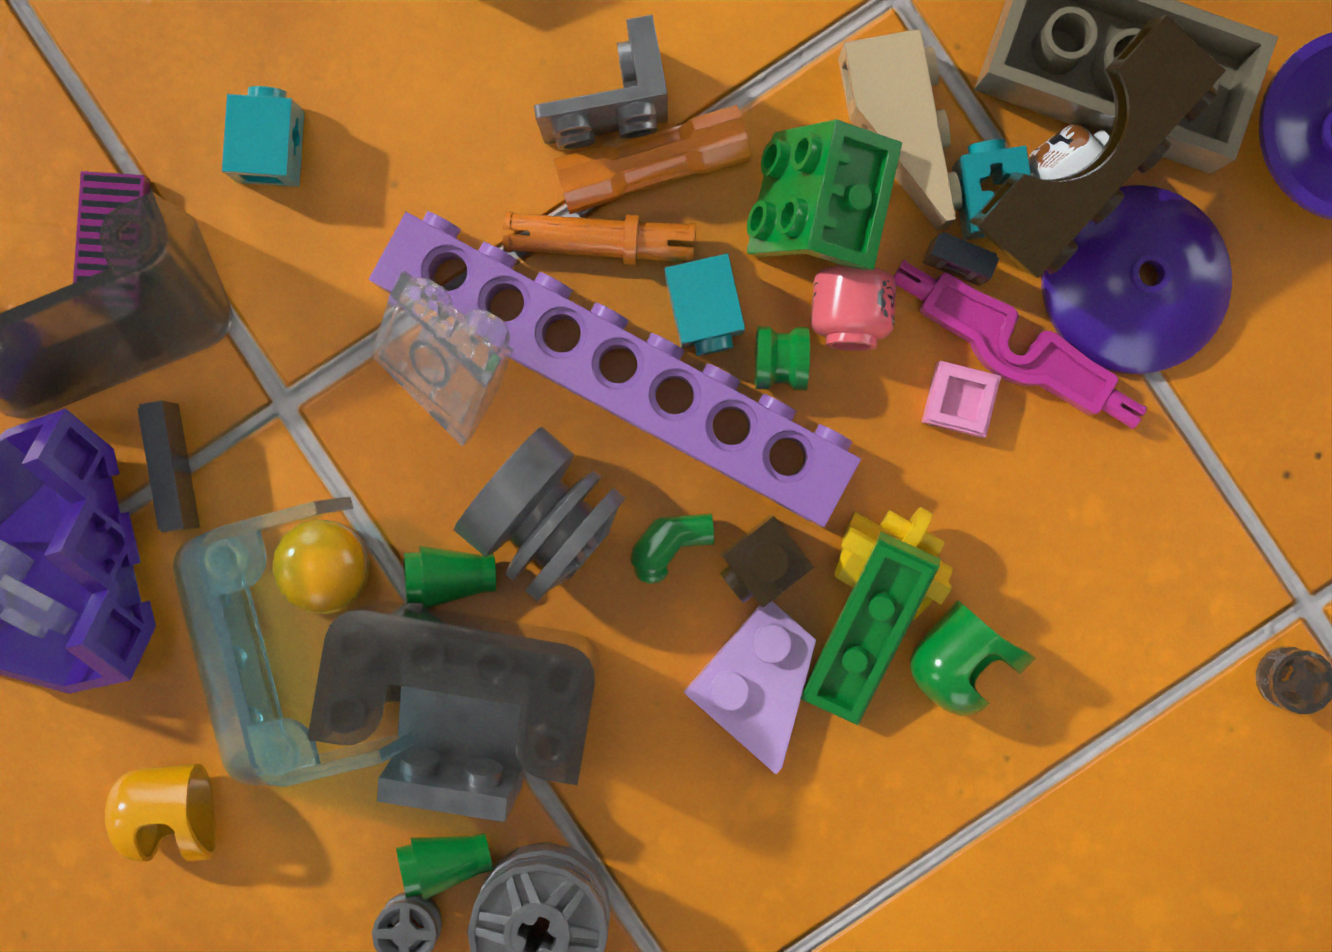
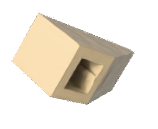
(892, 95)

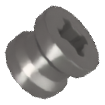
(405, 934)

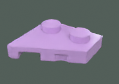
(758, 683)

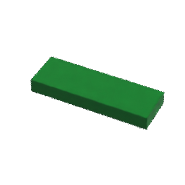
(870, 628)

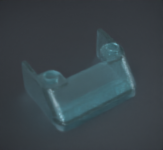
(232, 662)

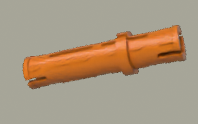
(599, 237)

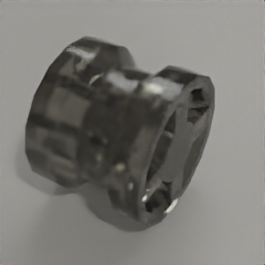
(1309, 680)

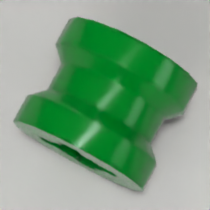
(782, 358)

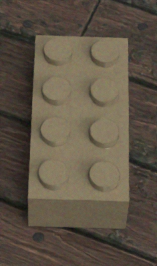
(1056, 53)

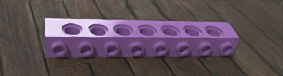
(811, 492)

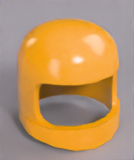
(321, 566)
(160, 803)

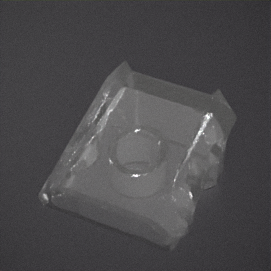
(441, 354)

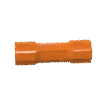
(697, 146)

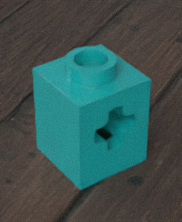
(263, 137)
(974, 168)
(705, 304)

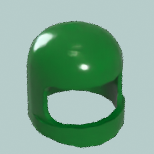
(955, 655)

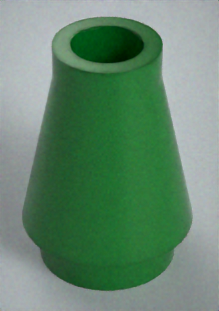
(446, 575)
(441, 863)

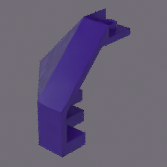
(67, 518)

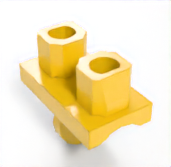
(862, 534)

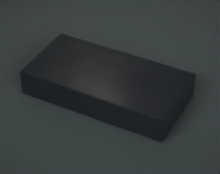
(168, 466)

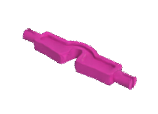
(1047, 363)

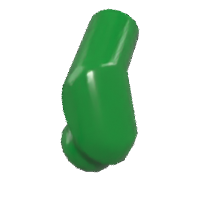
(664, 539)

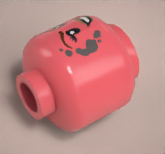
(853, 307)

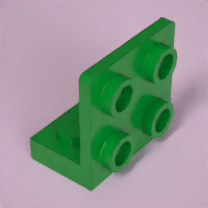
(824, 194)

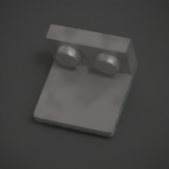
(629, 110)
(459, 759)

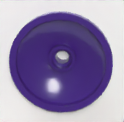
(1298, 127)
(1116, 317)

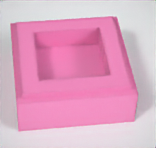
(961, 399)

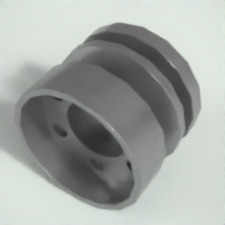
(539, 513)
(543, 883)

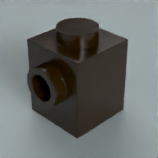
(764, 562)

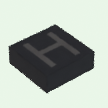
(961, 259)

